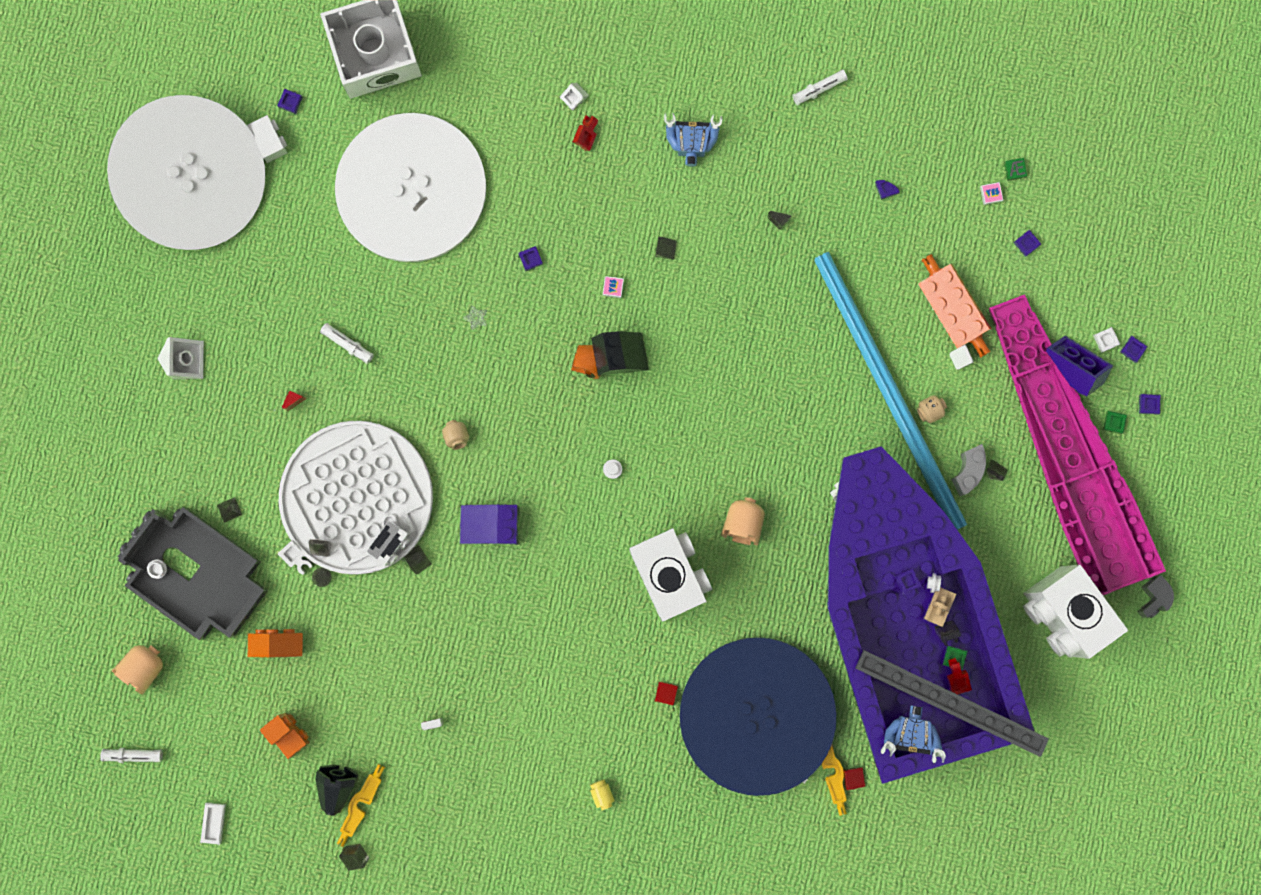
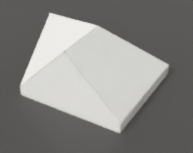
(182, 358)

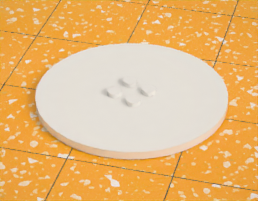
(393, 169)
(186, 172)
(347, 488)

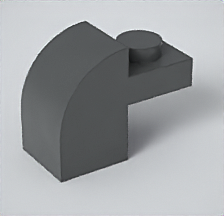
(1161, 596)

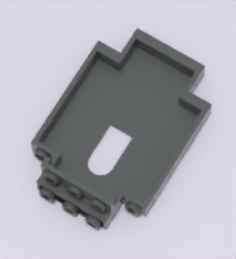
(217, 594)

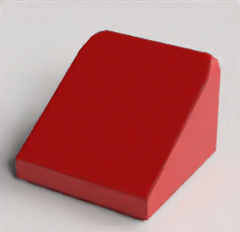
(292, 400)
(666, 693)
(854, 778)

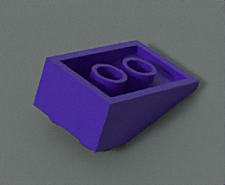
(1079, 366)
(489, 524)

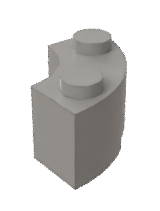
(971, 470)

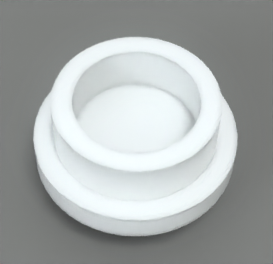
(612, 469)
(156, 568)
(934, 583)

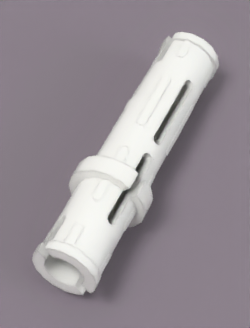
(819, 87)
(352, 347)
(123, 755)

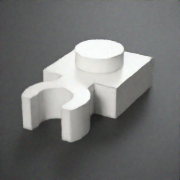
(293, 555)

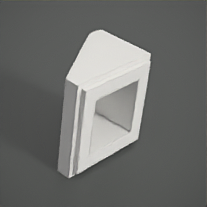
(574, 95)
(961, 357)

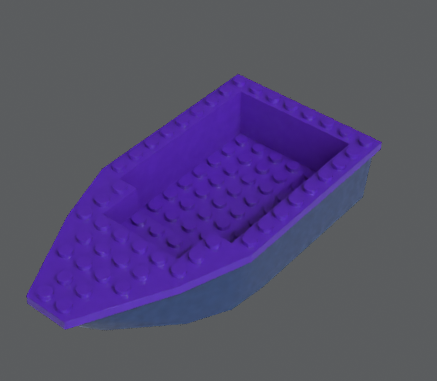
(878, 531)

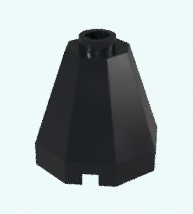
(334, 787)

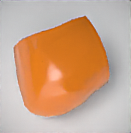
(585, 361)

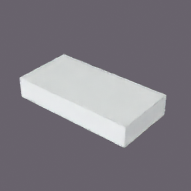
(213, 823)

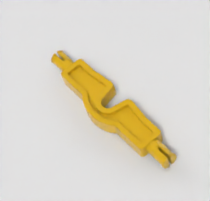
(834, 781)
(356, 814)

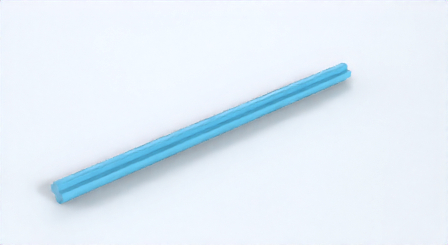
(889, 389)

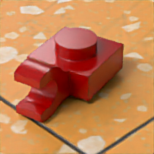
(585, 136)
(958, 680)

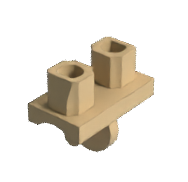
(939, 607)

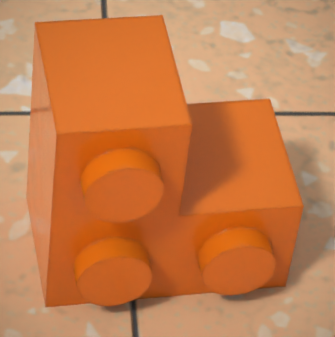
(274, 644)
(285, 734)

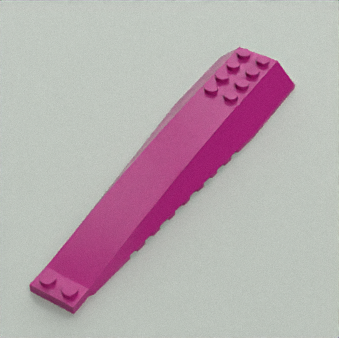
(1081, 476)

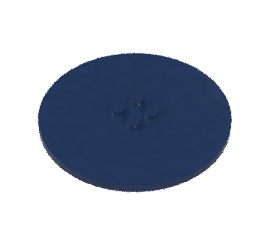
(758, 716)

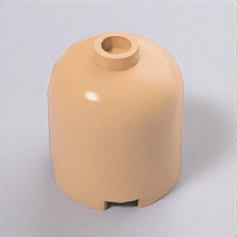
(744, 522)
(139, 667)

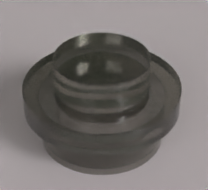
(321, 577)

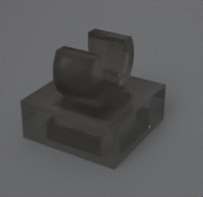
(948, 632)

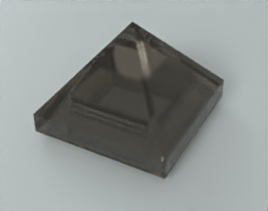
(996, 471)
(229, 509)

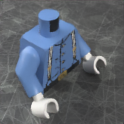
(692, 138)
(913, 735)

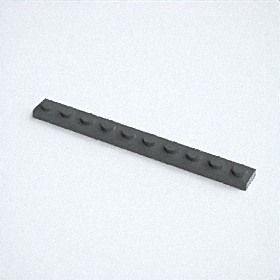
(952, 703)

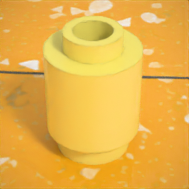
(602, 794)

